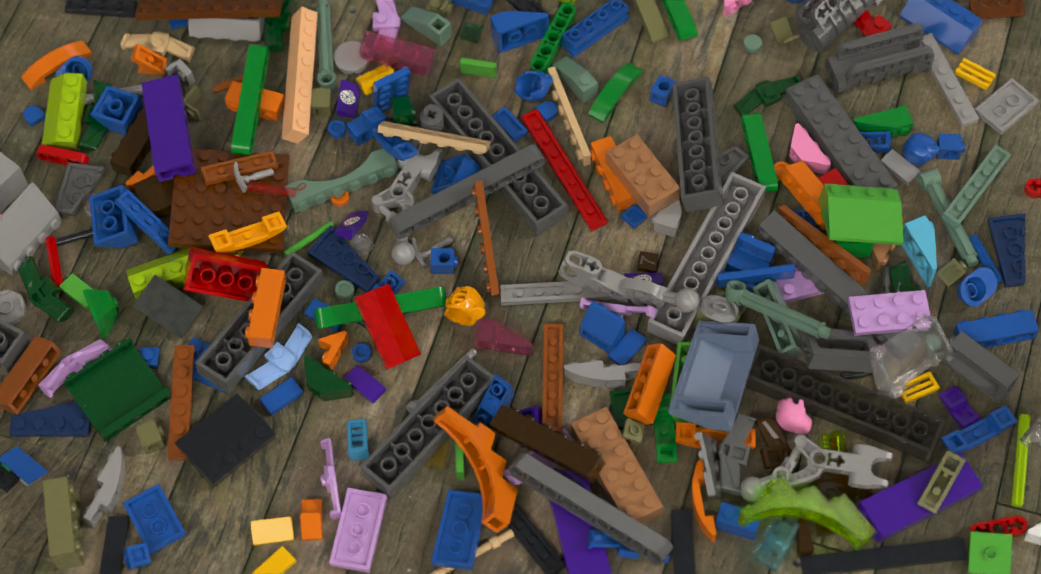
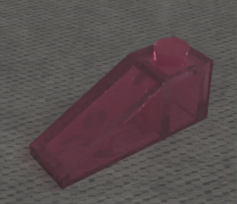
(497, 337)

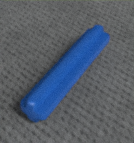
(984, 257)

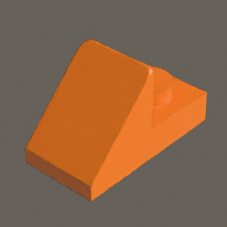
(148, 61)
(334, 347)
(312, 520)

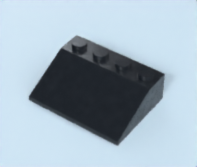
(225, 440)

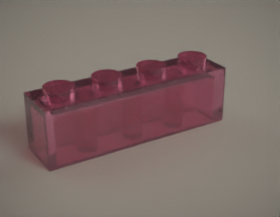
(396, 53)

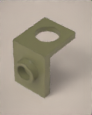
(782, 31)
(190, 99)

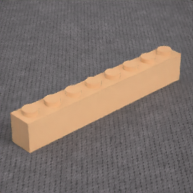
(299, 75)

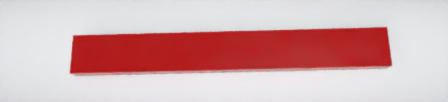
(564, 170)

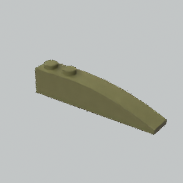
(650, 19)

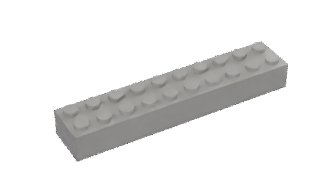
(708, 255)

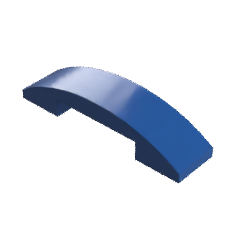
(393, 145)
(980, 431)

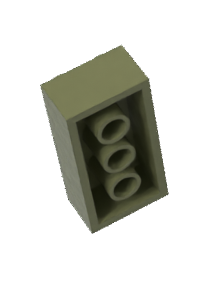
(63, 523)

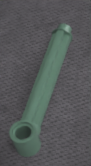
(325, 48)
(931, 183)
(737, 293)

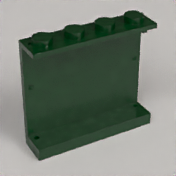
(116, 389)

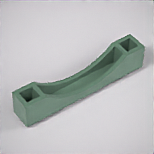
(375, 168)

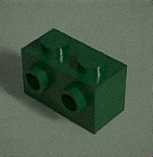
(403, 111)

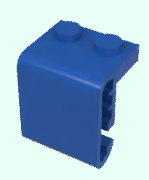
(749, 255)

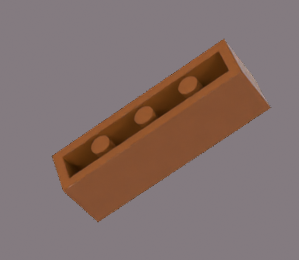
(27, 374)

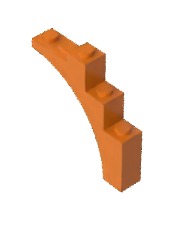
(476, 443)

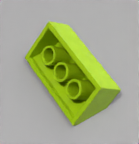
(65, 111)
(169, 268)

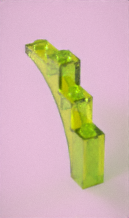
(837, 514)

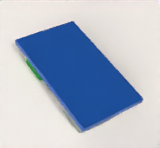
(22, 466)

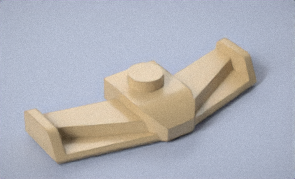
(159, 43)

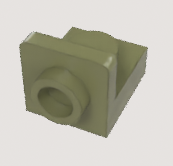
(441, 7)
(953, 272)
(633, 432)

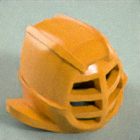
(464, 306)

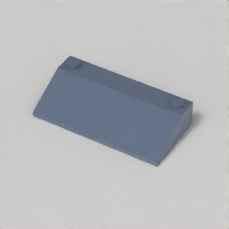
(715, 374)

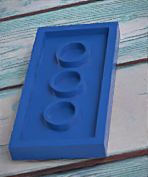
(389, 87)
(459, 531)

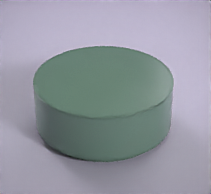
(752, 43)
(344, 290)

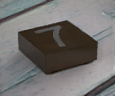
(647, 262)

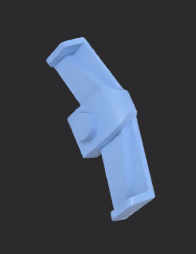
(281, 358)

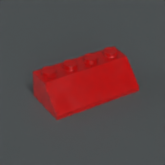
(221, 274)
(387, 326)

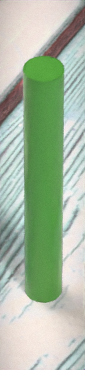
(308, 239)

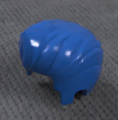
(533, 85)
(920, 149)

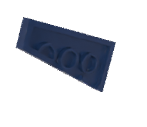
(1009, 245)
(343, 260)
(54, 421)

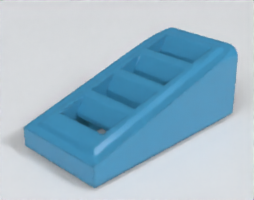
(357, 451)

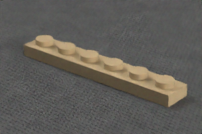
(570, 122)
(428, 136)

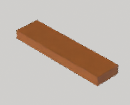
(247, 165)

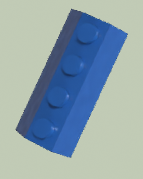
(945, 19)

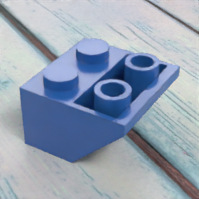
(602, 327)

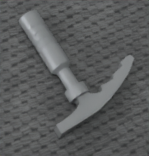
(241, 180)
(423, 255)

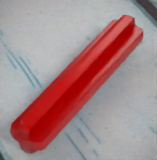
(54, 260)

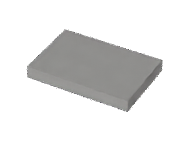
(1006, 106)

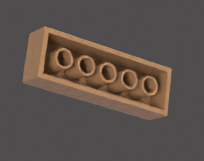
(621, 475)

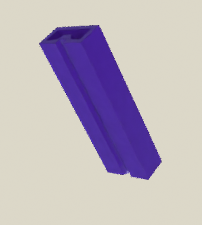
(168, 128)
(898, 507)
(573, 537)

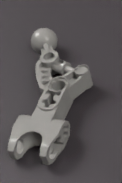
(405, 183)
(623, 289)
(855, 465)

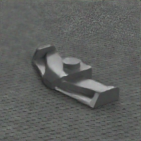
(734, 453)

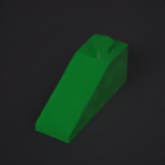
(894, 120)

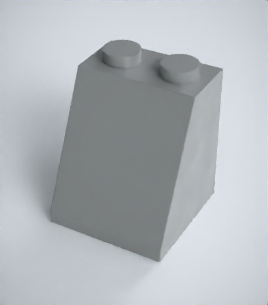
(11, 181)

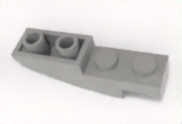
(596, 375)
(111, 483)

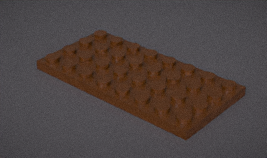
(206, 9)

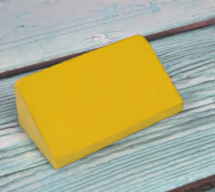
(367, 80)
(272, 530)

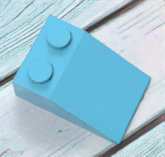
(921, 247)

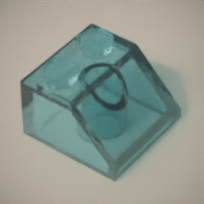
(776, 543)

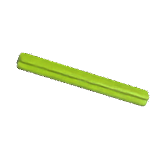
(1020, 462)

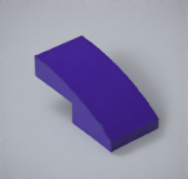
(365, 384)
(957, 406)

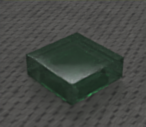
(471, 32)

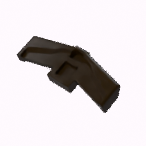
(777, 446)

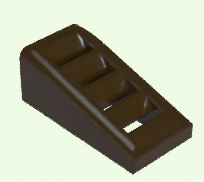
(804, 542)

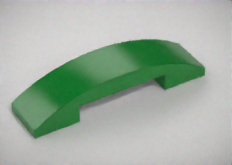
(614, 91)
(665, 432)

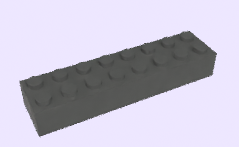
(836, 134)
(697, 144)
(230, 353)
(418, 435)

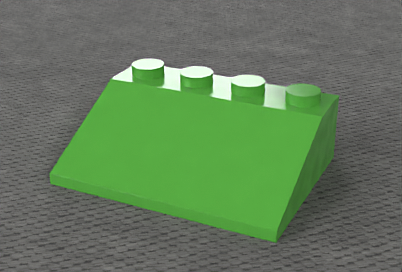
(862, 214)

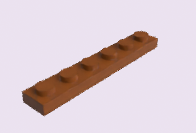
(484, 231)
(848, 263)
(553, 376)
(181, 398)

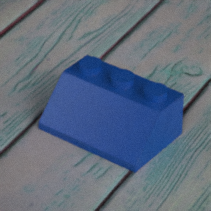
(109, 222)

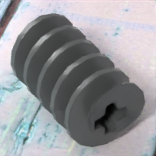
(432, 118)

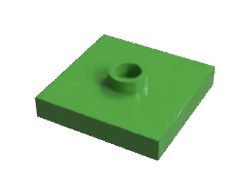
(989, 553)

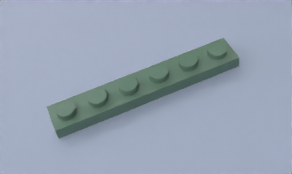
(975, 186)

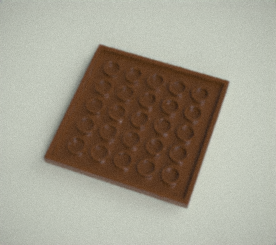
(212, 208)

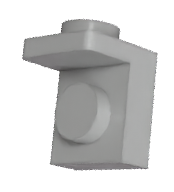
(183, 72)

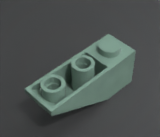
(429, 24)

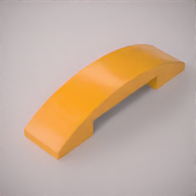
(248, 236)

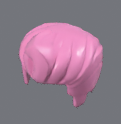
(793, 416)

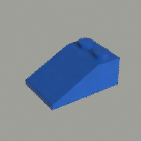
(517, 29)

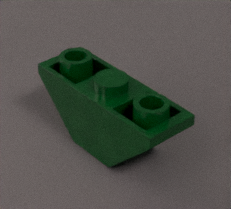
(324, 381)

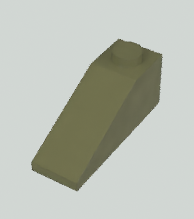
(941, 481)

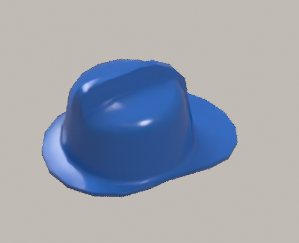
(78, 66)
(977, 287)

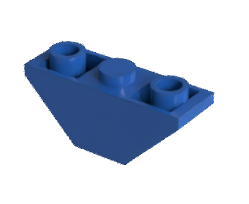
(498, 393)

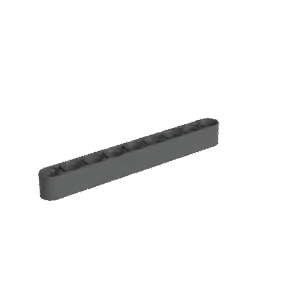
(460, 194)
(590, 508)

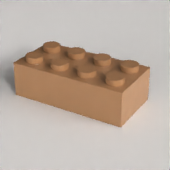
(642, 175)

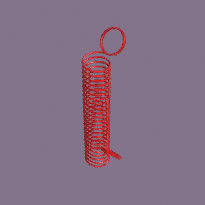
(288, 191)

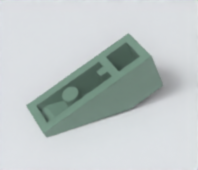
(577, 79)

